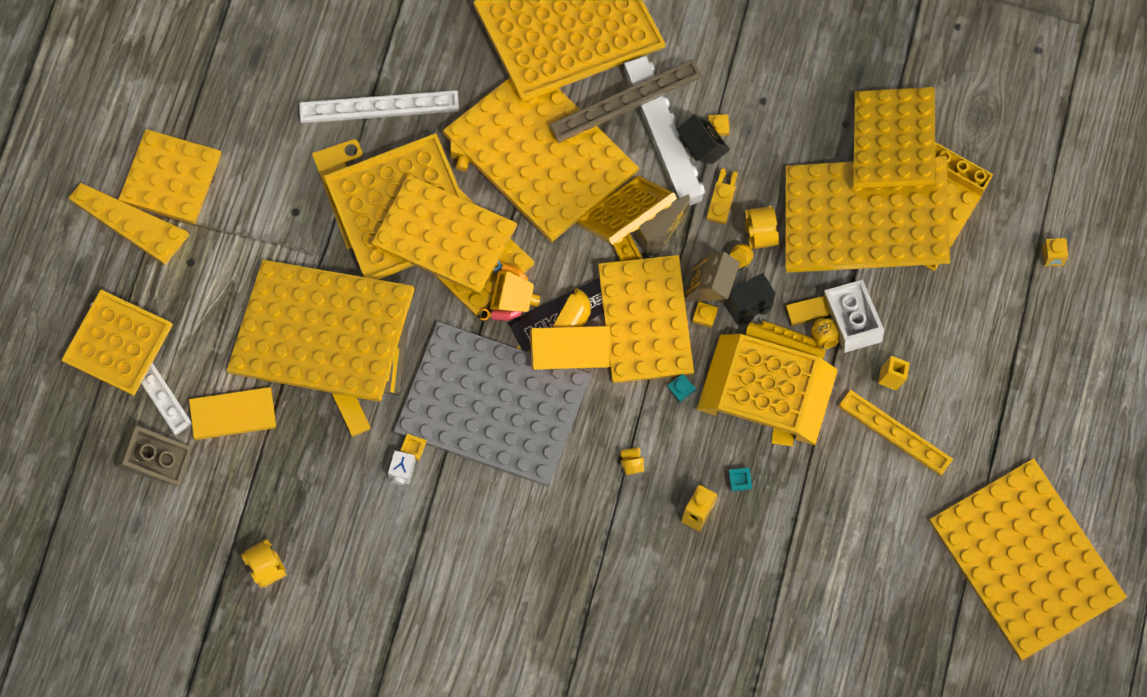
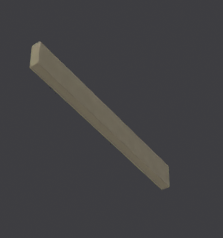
(625, 101)

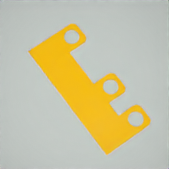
(330, 161)

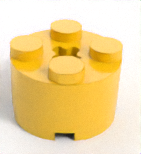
(761, 227)
(265, 563)

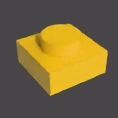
(720, 123)
(705, 314)
(414, 446)

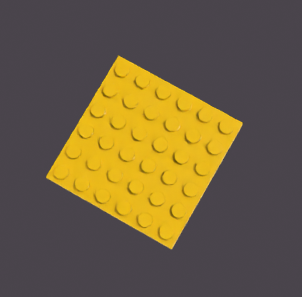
(368, 189)

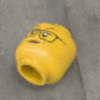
(825, 333)

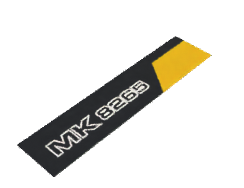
(547, 314)

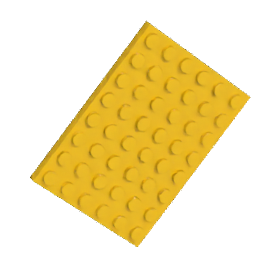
(565, 40)
(523, 160)
(859, 228)
(321, 330)
(1027, 559)

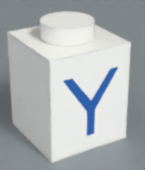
(401, 468)

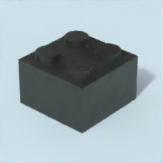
(702, 139)
(750, 299)

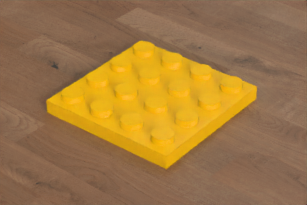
(170, 176)
(626, 210)
(117, 342)

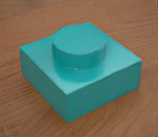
(681, 388)
(740, 479)

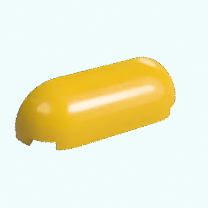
(575, 311)
(784, 337)

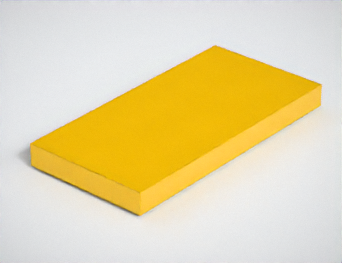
(570, 347)
(232, 413)

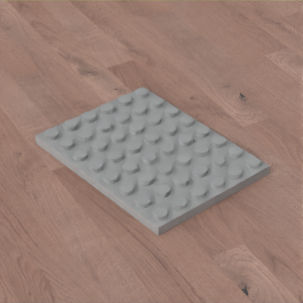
(491, 405)

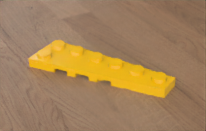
(143, 230)

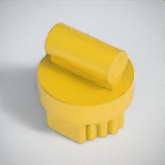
(742, 254)
(632, 461)

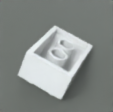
(854, 316)

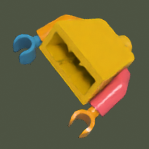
(511, 294)

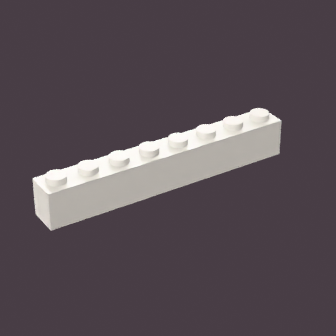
(664, 136)

